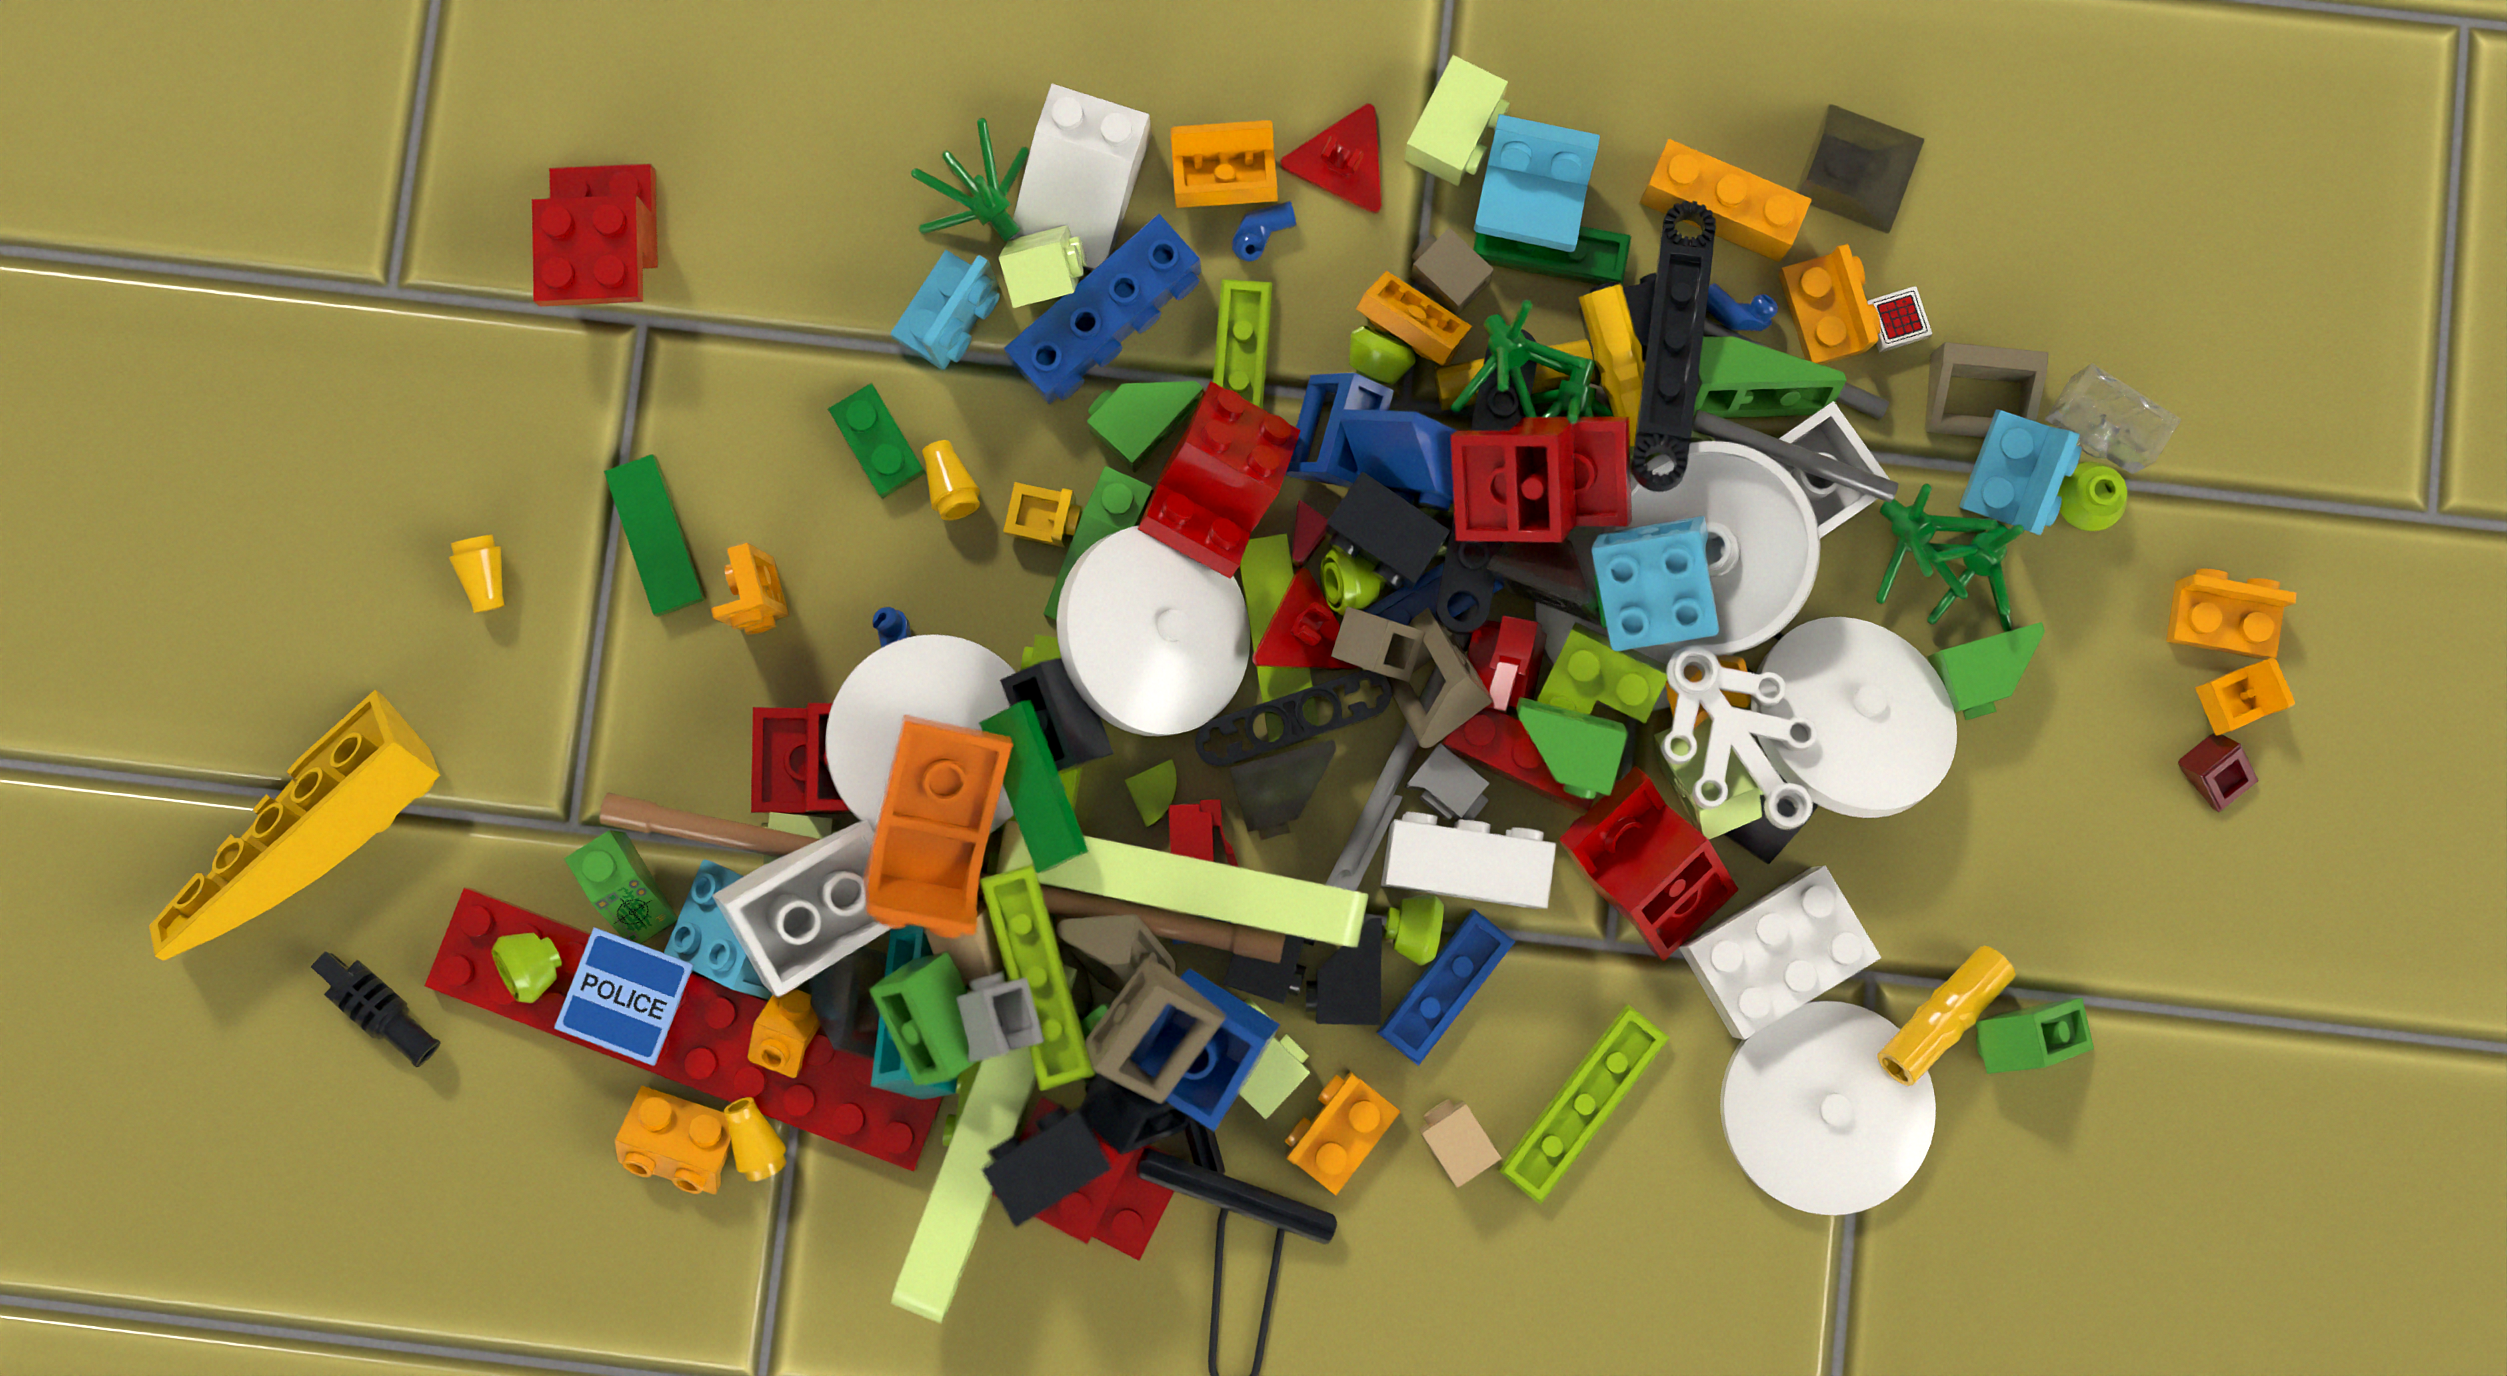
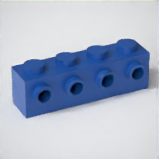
(1105, 310)

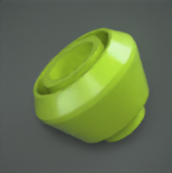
(1379, 355)
(2093, 496)
(1348, 582)
(1416, 927)
(526, 964)

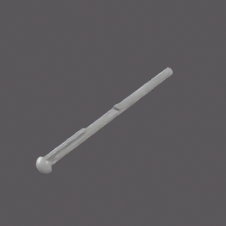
(1382, 801)

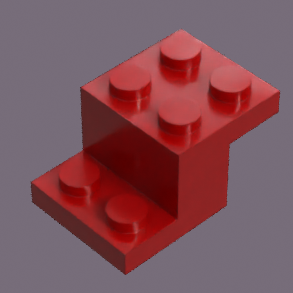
(594, 235)
(1220, 479)
(1541, 479)
(791, 762)
(1649, 863)
(1111, 1208)

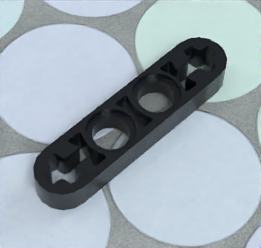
(1290, 711)

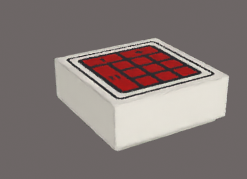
(1901, 319)

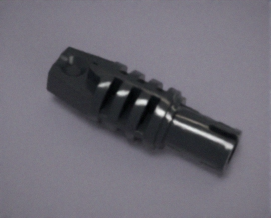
(374, 1007)

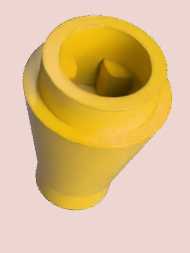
(950, 484)
(479, 571)
(754, 1142)

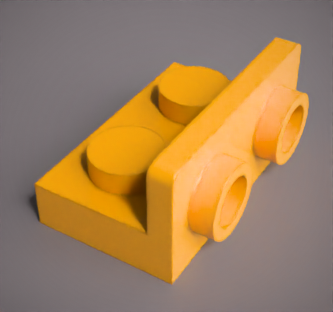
(1830, 306)
(1414, 318)
(757, 582)
(2228, 614)
(1341, 1131)

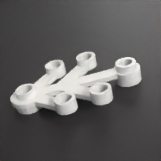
(1733, 730)

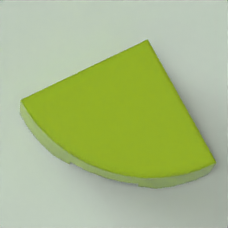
(1154, 791)

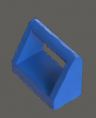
(1335, 460)

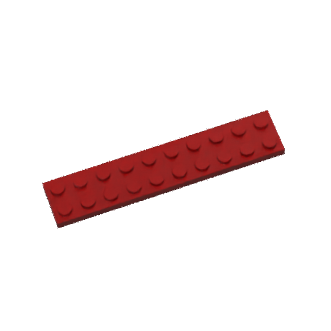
(704, 1043)

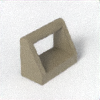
(1982, 363)
(1460, 696)
(1112, 947)
(1133, 1015)

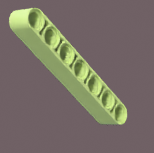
(1201, 888)
(961, 1189)

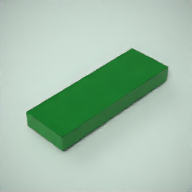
(1596, 260)
(655, 535)
(1036, 790)

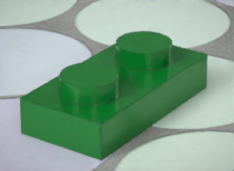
(876, 440)

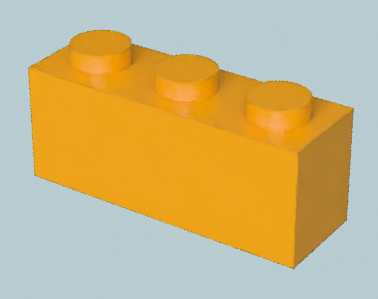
(1744, 205)

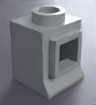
(1449, 786)
(998, 1017)

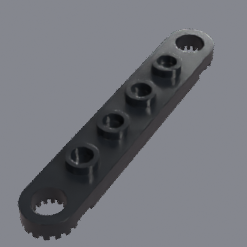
(1674, 346)
(1468, 561)

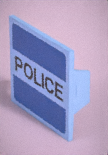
(624, 996)

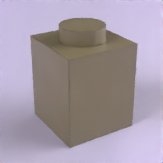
(1450, 271)
(1378, 644)

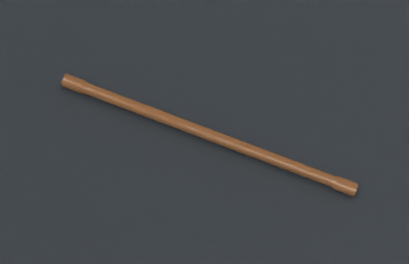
(649, 817)

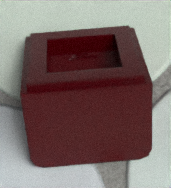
(1308, 534)
(2218, 770)

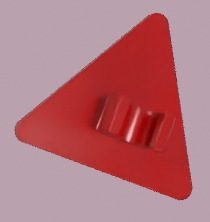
(1343, 160)
(1301, 630)

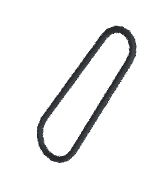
(1217, 1290)

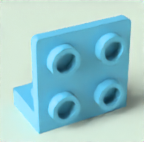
(1536, 183)
(947, 309)
(2021, 472)
(1655, 584)
(707, 939)

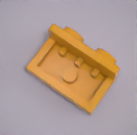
(1224, 163)
(674, 1141)

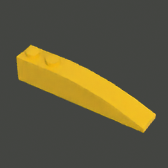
(333, 805)

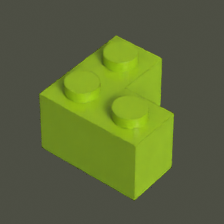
(1593, 672)

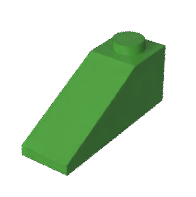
(1761, 382)
(1113, 506)

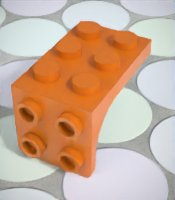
(934, 827)

